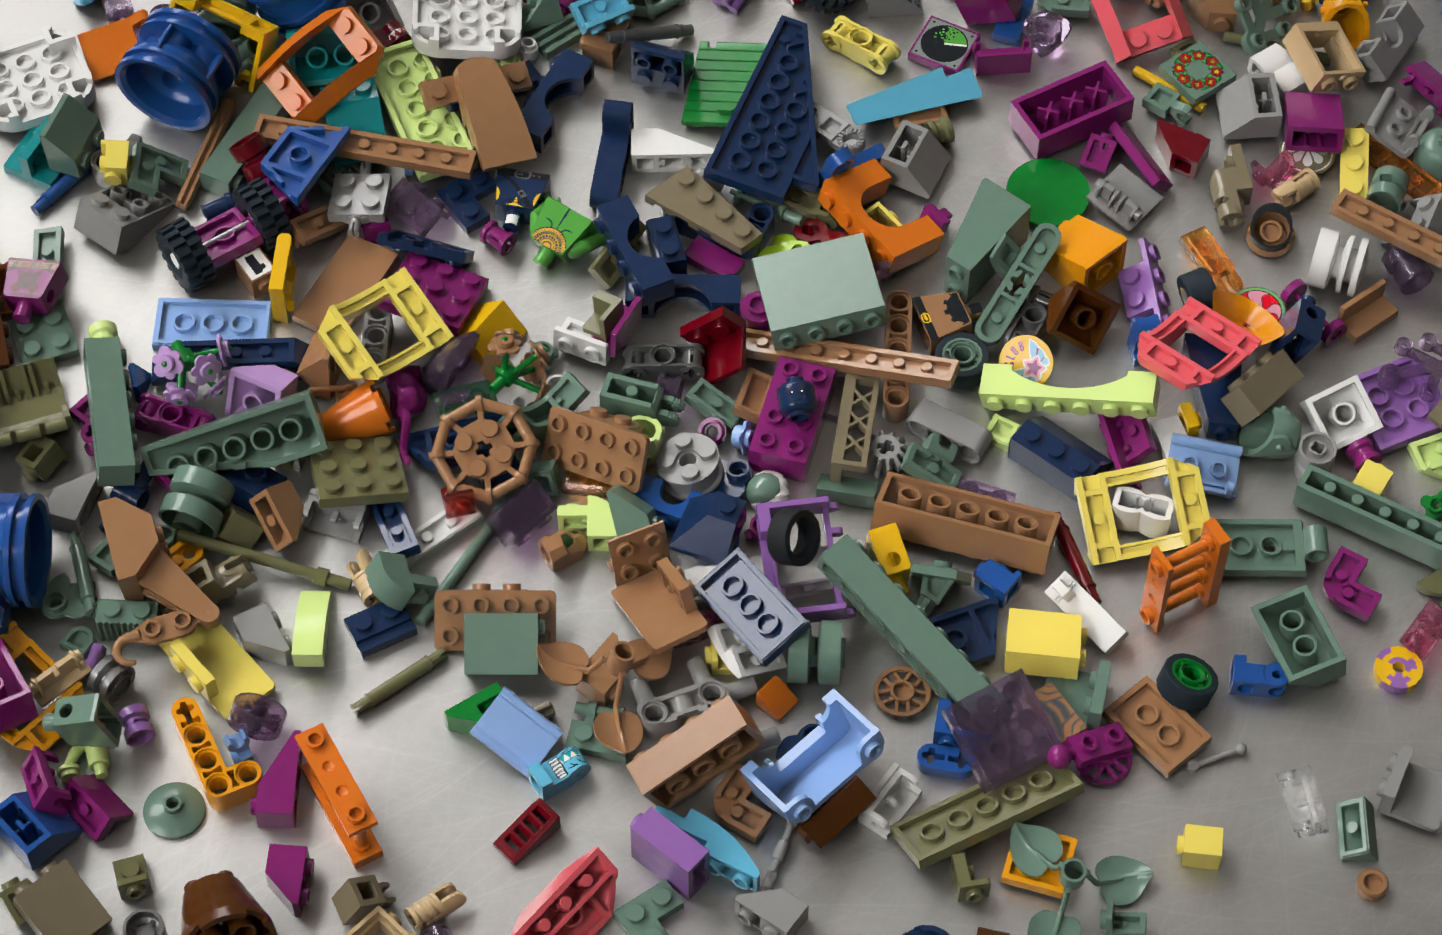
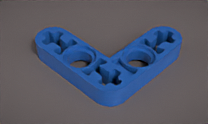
(844, 160)

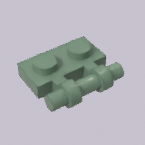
(582, 733)

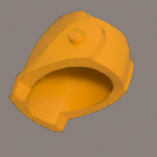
(1351, 17)

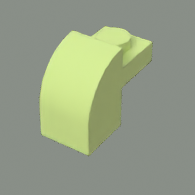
(593, 518)

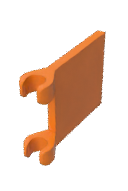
(108, 44)

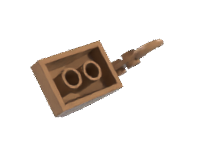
(146, 571)

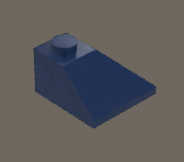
(710, 526)

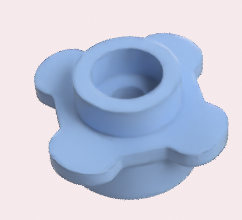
(742, 437)

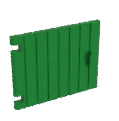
(719, 81)

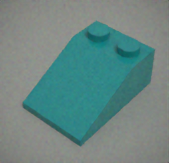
(359, 111)

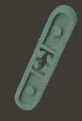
(1032, 262)

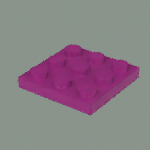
(449, 289)

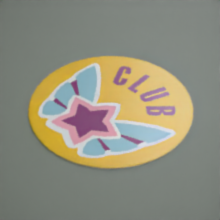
(1029, 357)

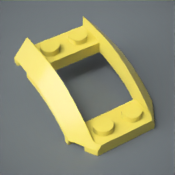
(412, 306)
(1098, 515)

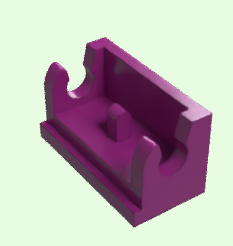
(1002, 60)
(1426, 81)
(42, 784)

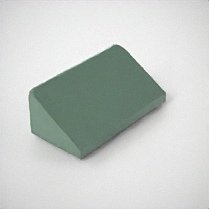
(849, 492)
(1356, 830)

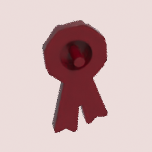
(815, 232)

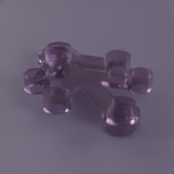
(1391, 375)

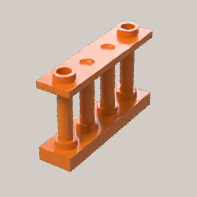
(1204, 581)
(339, 796)

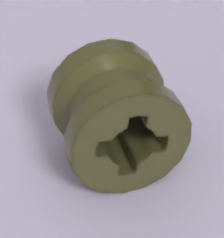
(941, 129)

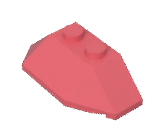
(575, 901)

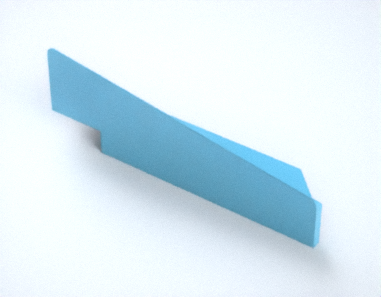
(916, 95)

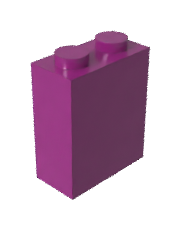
(1313, 122)

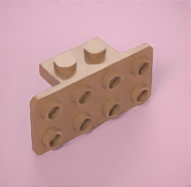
(598, 446)
(452, 604)
(662, 607)

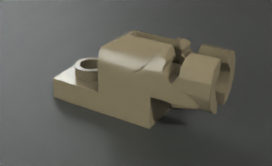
(1231, 189)
(220, 580)

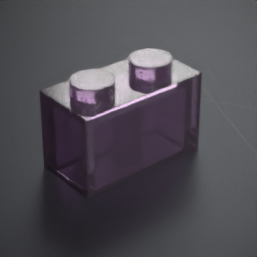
(520, 514)

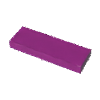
(1140, 156)

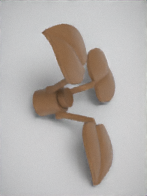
(568, 662)

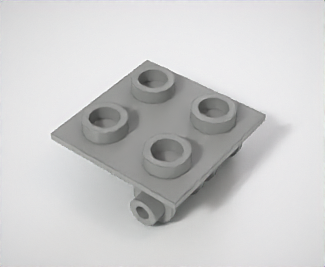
(1124, 197)

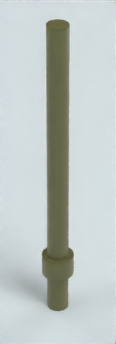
(320, 575)

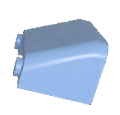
(818, 763)

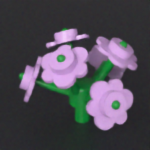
(201, 364)

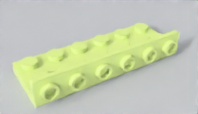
(398, 89)

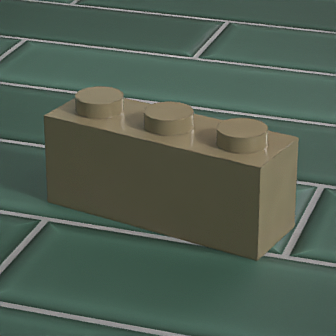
(1261, 386)

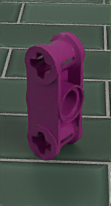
(166, 419)

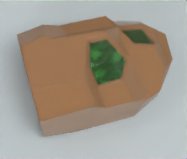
(563, 548)

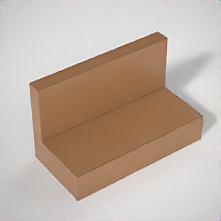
(1367, 312)

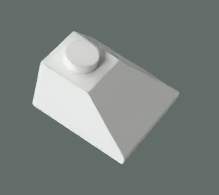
(1342, 412)

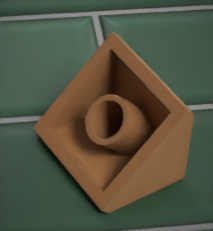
(319, 367)

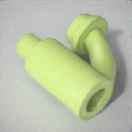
(97, 759)

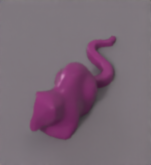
(406, 402)

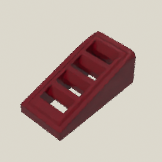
(530, 815)

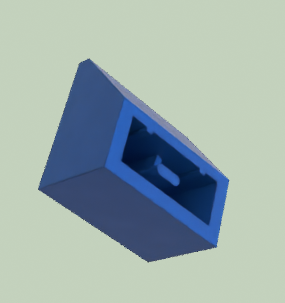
(33, 833)

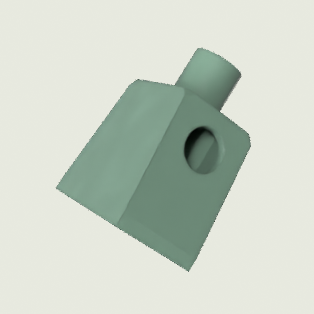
(85, 721)

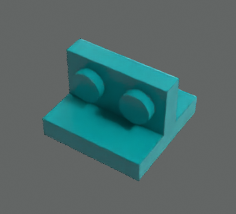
(30, 162)

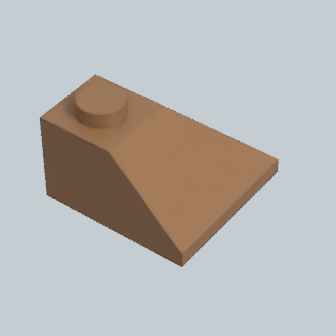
(1212, 14)

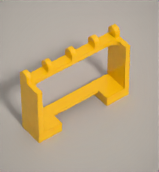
(251, 26)

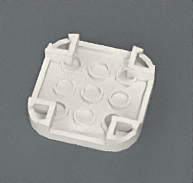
(467, 28)
(36, 77)

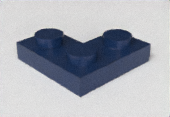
(463, 197)

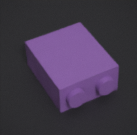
(669, 852)

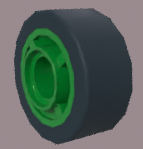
(1187, 682)

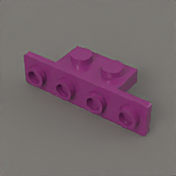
(1127, 441)

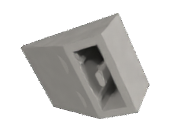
(121, 216)

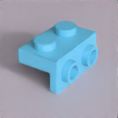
(595, 15)

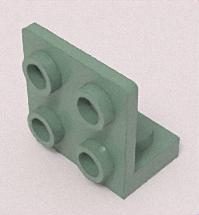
(1086, 693)

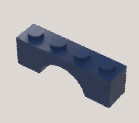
(567, 76)
(646, 275)
(704, 289)

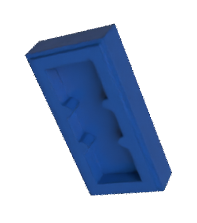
(1012, 31)

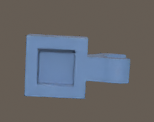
(238, 746)

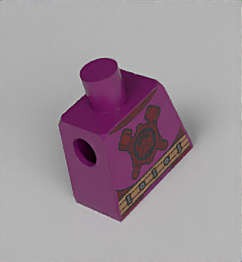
(33, 287)

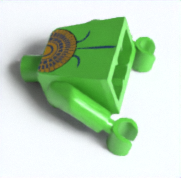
(561, 232)

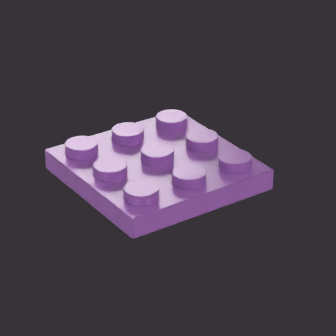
(1399, 410)

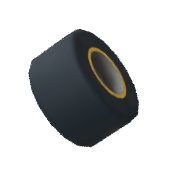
(1198, 285)

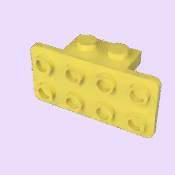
(217, 667)

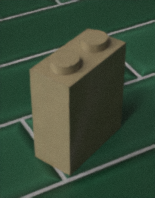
(60, 903)

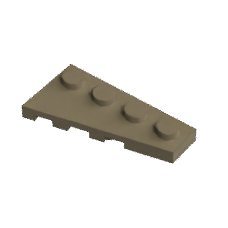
(704, 209)

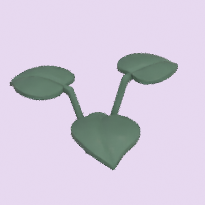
(1038, 847)

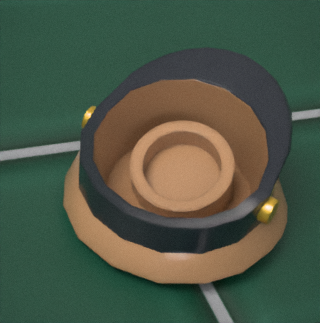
(1271, 231)

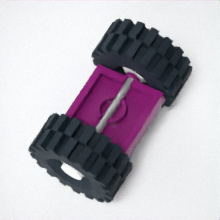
(197, 251)

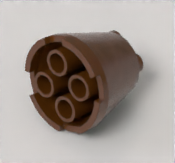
(222, 907)

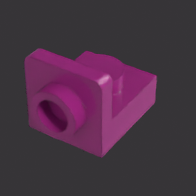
(1099, 152)

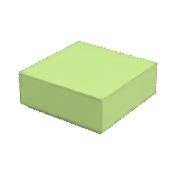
(1002, 431)

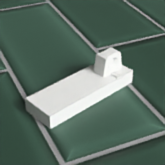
(1076, 600)

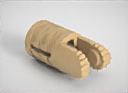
(1296, 188)
(359, 577)
(434, 907)

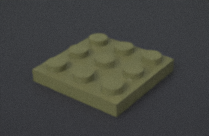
(359, 472)

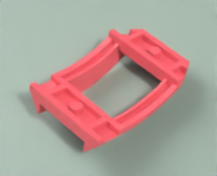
(1144, 37)
(1207, 324)

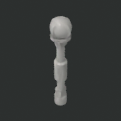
(778, 857)

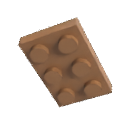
(1156, 728)

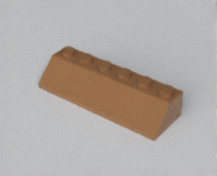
(967, 522)

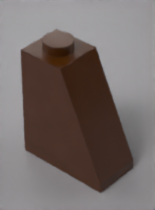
(836, 812)

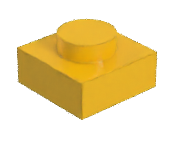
(1190, 419)

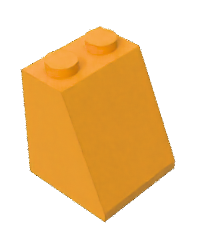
(1087, 254)

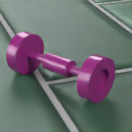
(1332, 331)

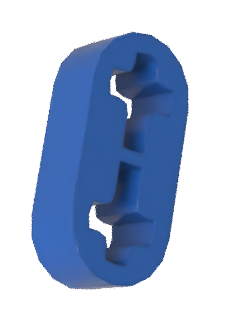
(944, 763)

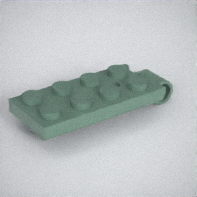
(1286, 536)

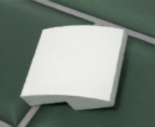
(738, 656)

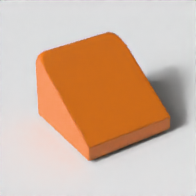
(776, 698)

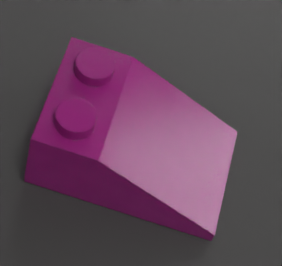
(15, 696)

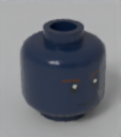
(797, 399)

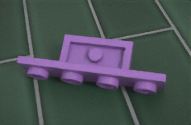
(1143, 285)

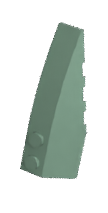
(247, 439)

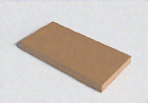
(350, 271)

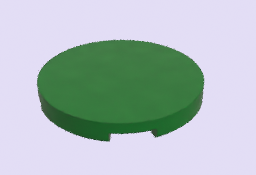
(1052, 189)

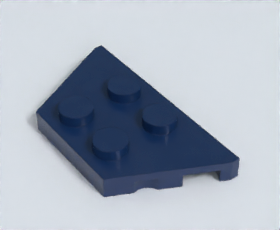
(422, 443)
(972, 629)

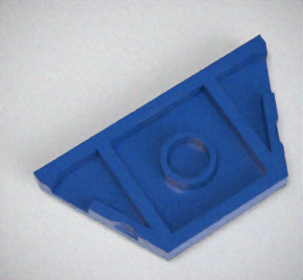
(301, 158)

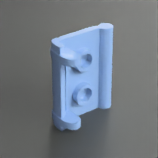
(1215, 459)
(516, 731)

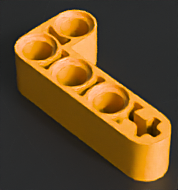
(207, 753)

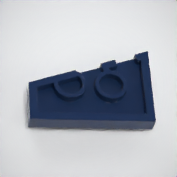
(425, 246)

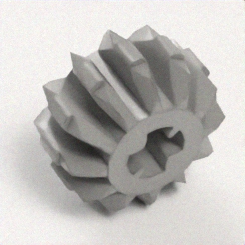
(885, 454)

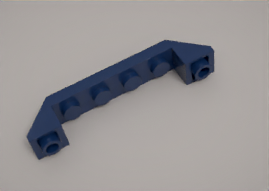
(250, 352)

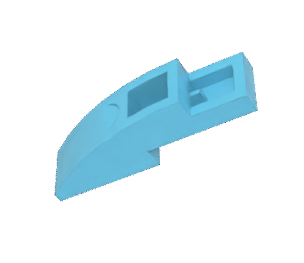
(725, 852)

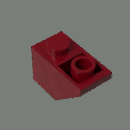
(1181, 149)

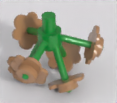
(502, 373)

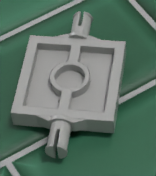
(359, 198)

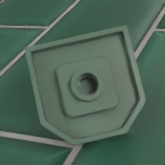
(937, 581)

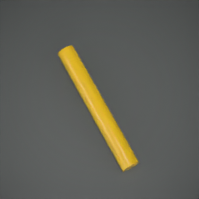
(1152, 79)

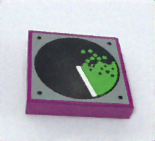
(943, 46)

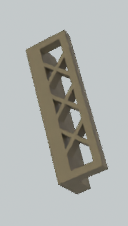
(845, 426)

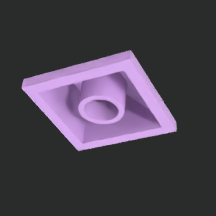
(257, 385)

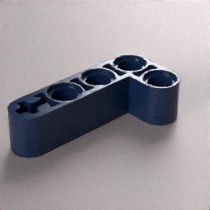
(612, 152)
(760, 215)

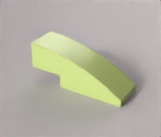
(311, 629)

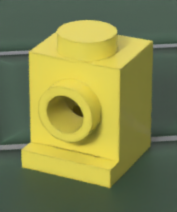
(115, 161)

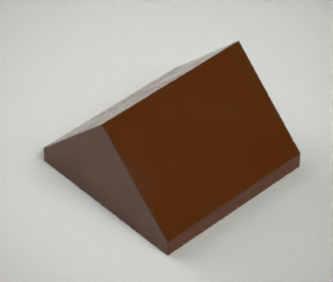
(1081, 316)

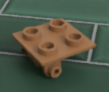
(637, 552)

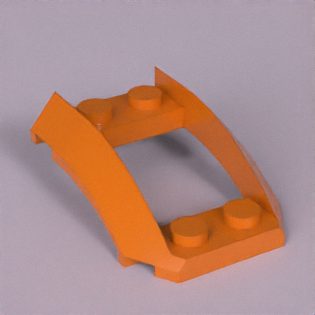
(290, 89)

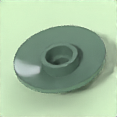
(178, 821)

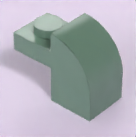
(395, 585)

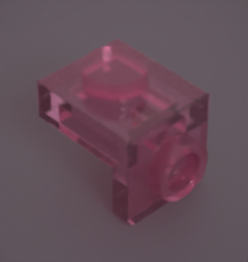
(1278, 171)

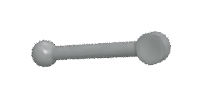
(1193, 765)

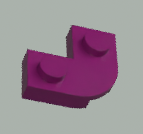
(1344, 590)

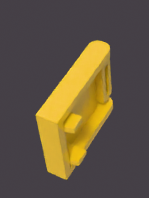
(282, 279)

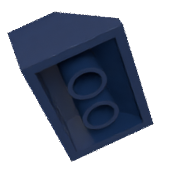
(1055, 454)

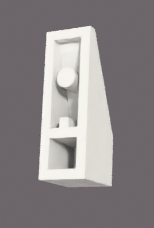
(665, 152)

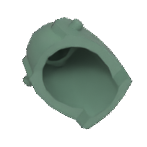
(1271, 435)

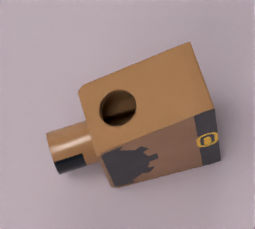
(941, 316)

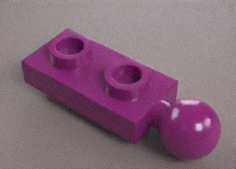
(1091, 747)

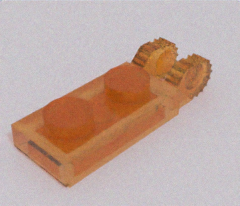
(1208, 254)

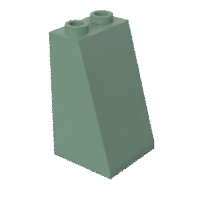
(988, 218)

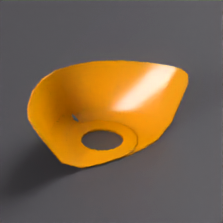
(1243, 310)

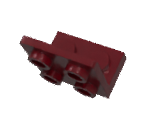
(724, 341)

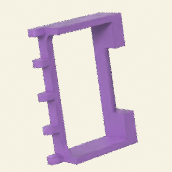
(816, 505)

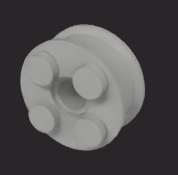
(689, 464)

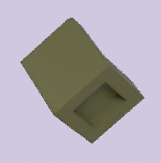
(606, 315)
(240, 527)

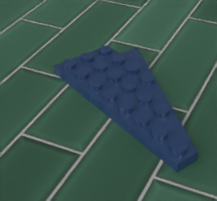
(773, 126)

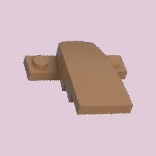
(487, 109)

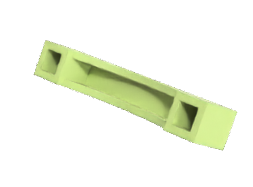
(1130, 396)

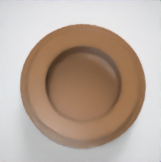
(1372, 885)

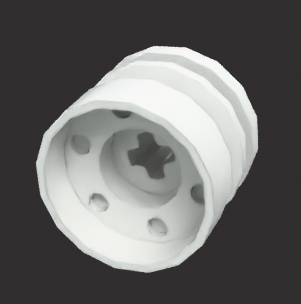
(1338, 262)

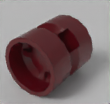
(251, 152)

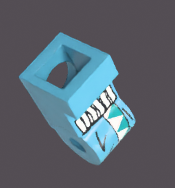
(558, 773)

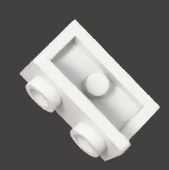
(573, 340)

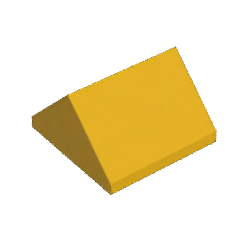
(486, 321)

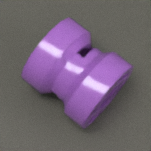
(137, 726)

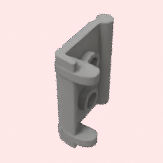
(1398, 123)

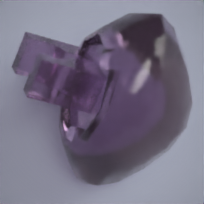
(1045, 31)

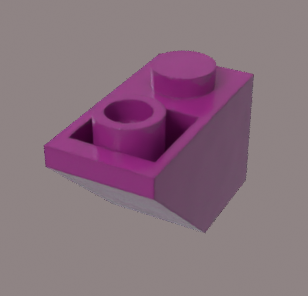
(288, 874)

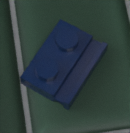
(379, 628)

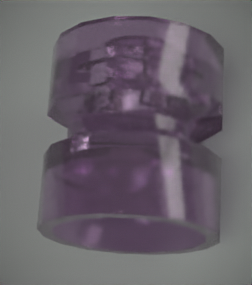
(1409, 271)

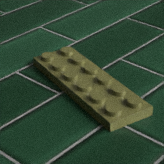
(978, 816)

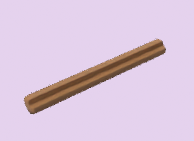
(210, 143)

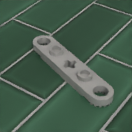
(836, 131)

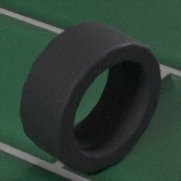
(779, 537)

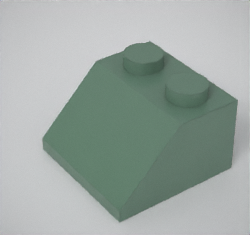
(71, 137)

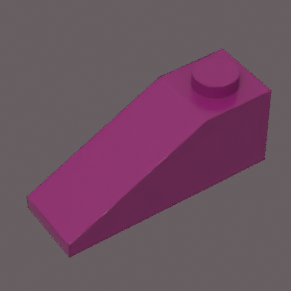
(279, 789)

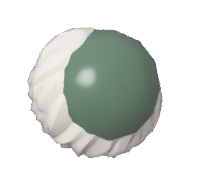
(767, 487)

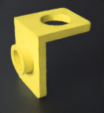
(882, 215)

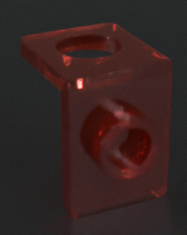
(458, 503)

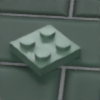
(45, 337)

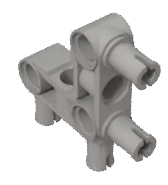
(678, 706)

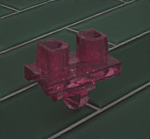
(1424, 630)

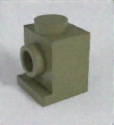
(40, 458)

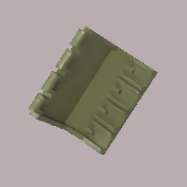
(31, 402)

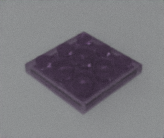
(1001, 730)

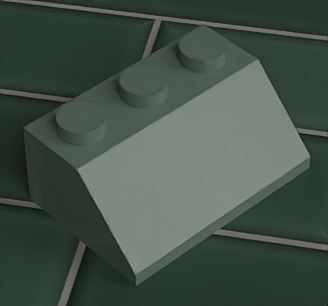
(1300, 638)

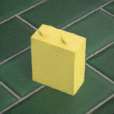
(1045, 643)

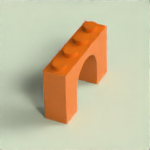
(900, 245)

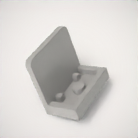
(1411, 792)

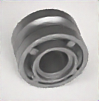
(111, 679)

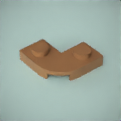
(735, 810)

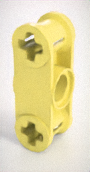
(861, 45)

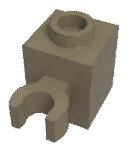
(359, 897)

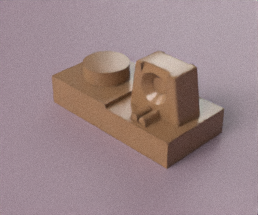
(313, 227)

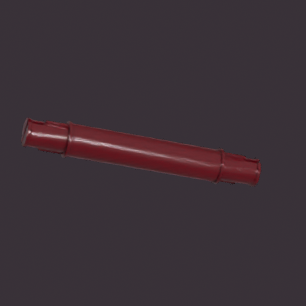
(1076, 560)

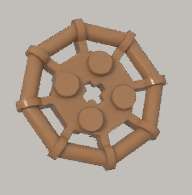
(484, 432)

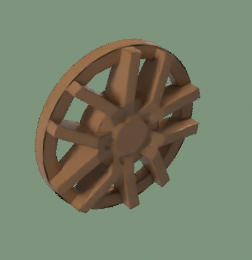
(901, 692)

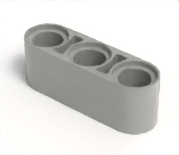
(379, 331)
(953, 428)

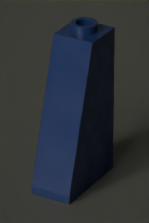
(1216, 418)

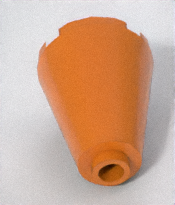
(359, 415)

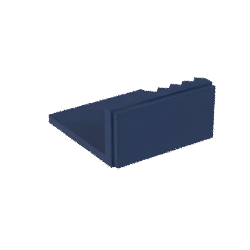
(250, 482)

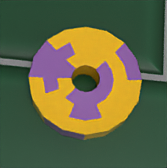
(1395, 681)

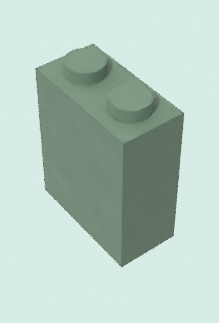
(502, 643)

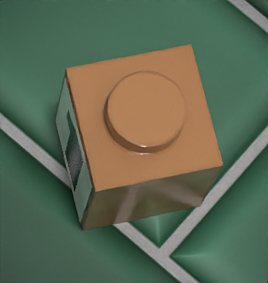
(254, 271)

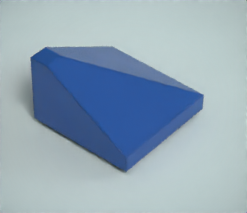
(140, 380)

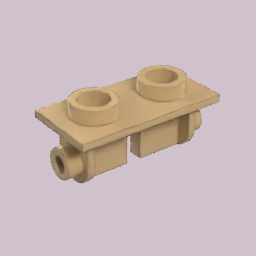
(59, 677)

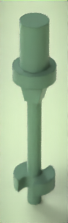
(782, 212)

